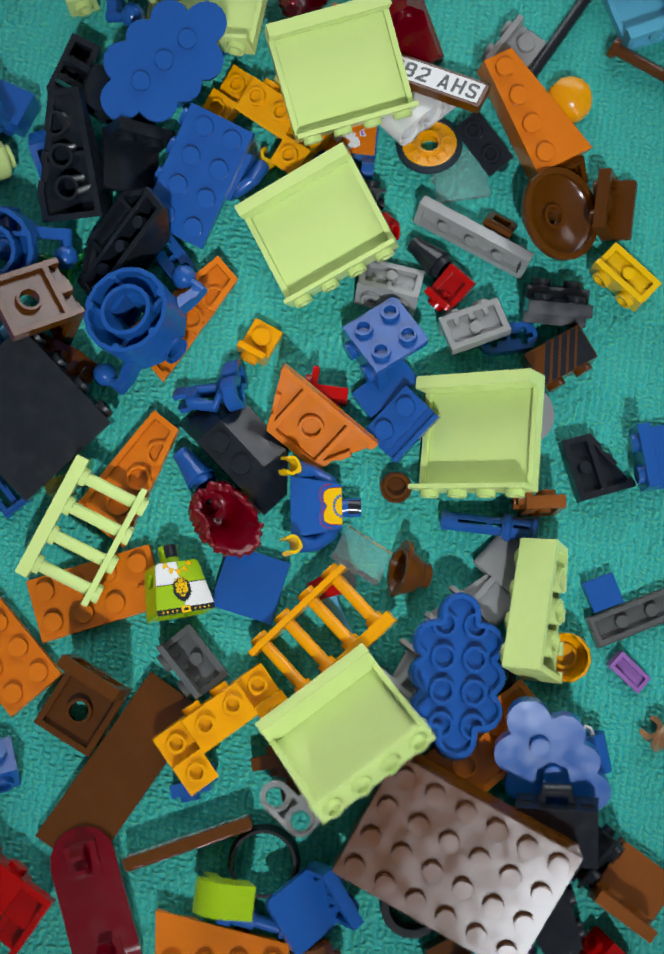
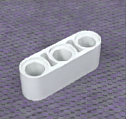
(422, 118)

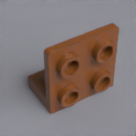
(542, 504)
(632, 891)

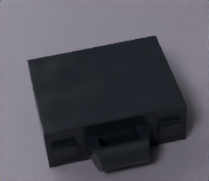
(568, 815)

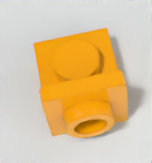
(259, 343)

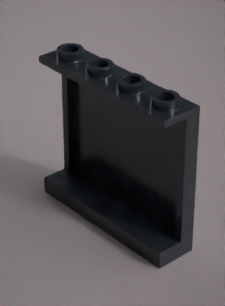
(43, 414)

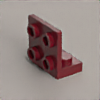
(414, 30)

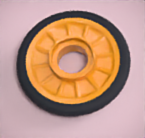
(436, 160)

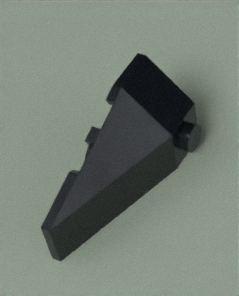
(71, 161)

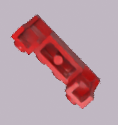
(21, 904)

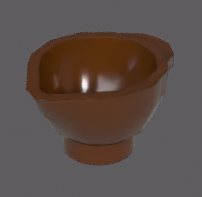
(407, 570)

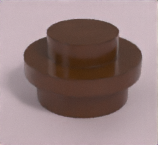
(395, 487)

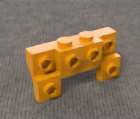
(266, 107)
(213, 721)

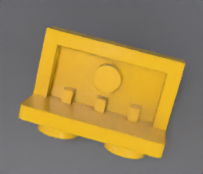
(624, 277)

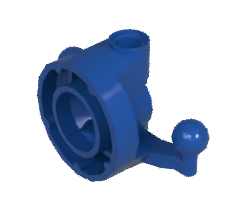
(23, 237)
(158, 337)

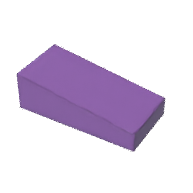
(628, 671)

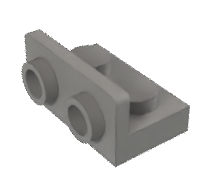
(522, 41)
(386, 281)
(473, 325)

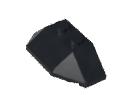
(126, 236)
(243, 452)

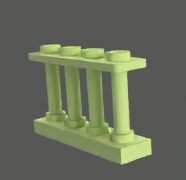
(50, 533)

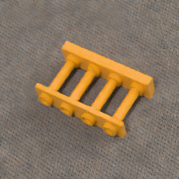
(375, 621)

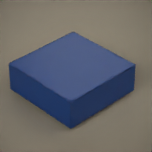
(602, 593)

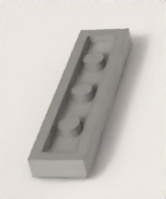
(473, 237)

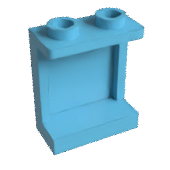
(637, 21)

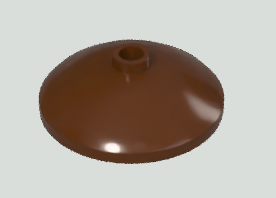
(558, 212)

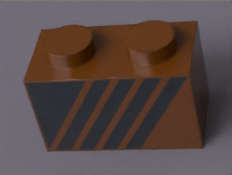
(561, 358)

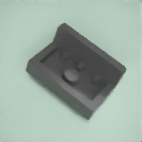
(192, 662)

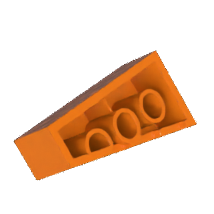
(529, 115)

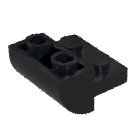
(555, 304)

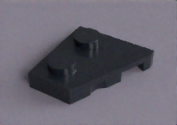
(591, 469)

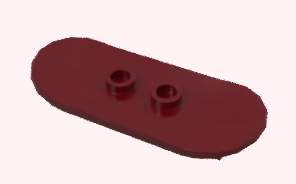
(93, 894)

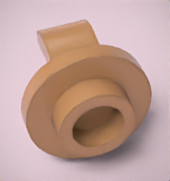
(656, 738)

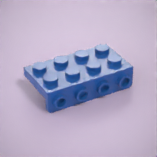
(200, 172)

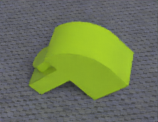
(223, 898)

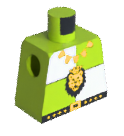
(175, 588)

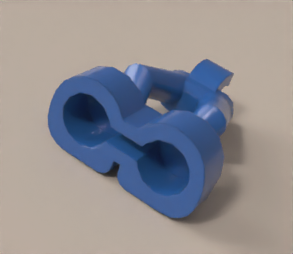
(228, 389)

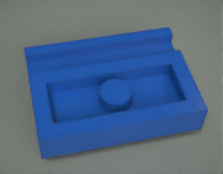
(402, 424)

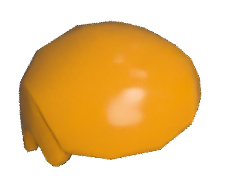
(573, 97)
(575, 658)

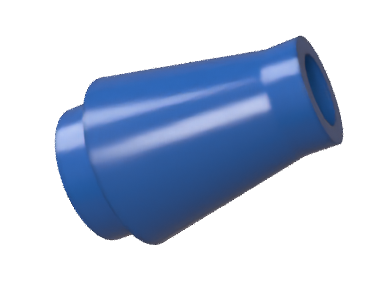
(193, 469)

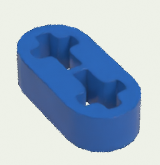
(178, 255)
(512, 346)

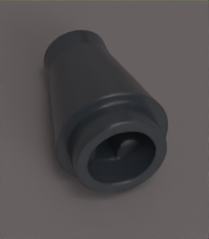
(430, 257)

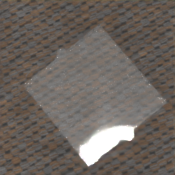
(462, 181)
(361, 555)

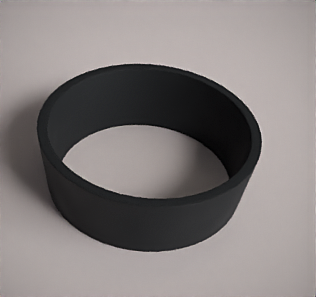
(268, 829)

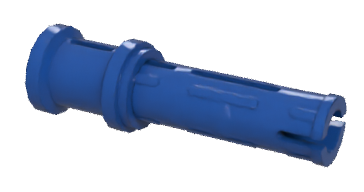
(508, 531)

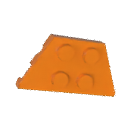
(312, 423)

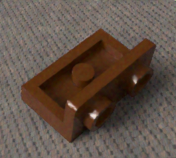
(614, 206)

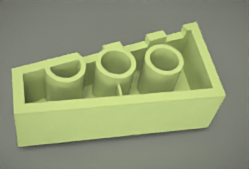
(536, 611)

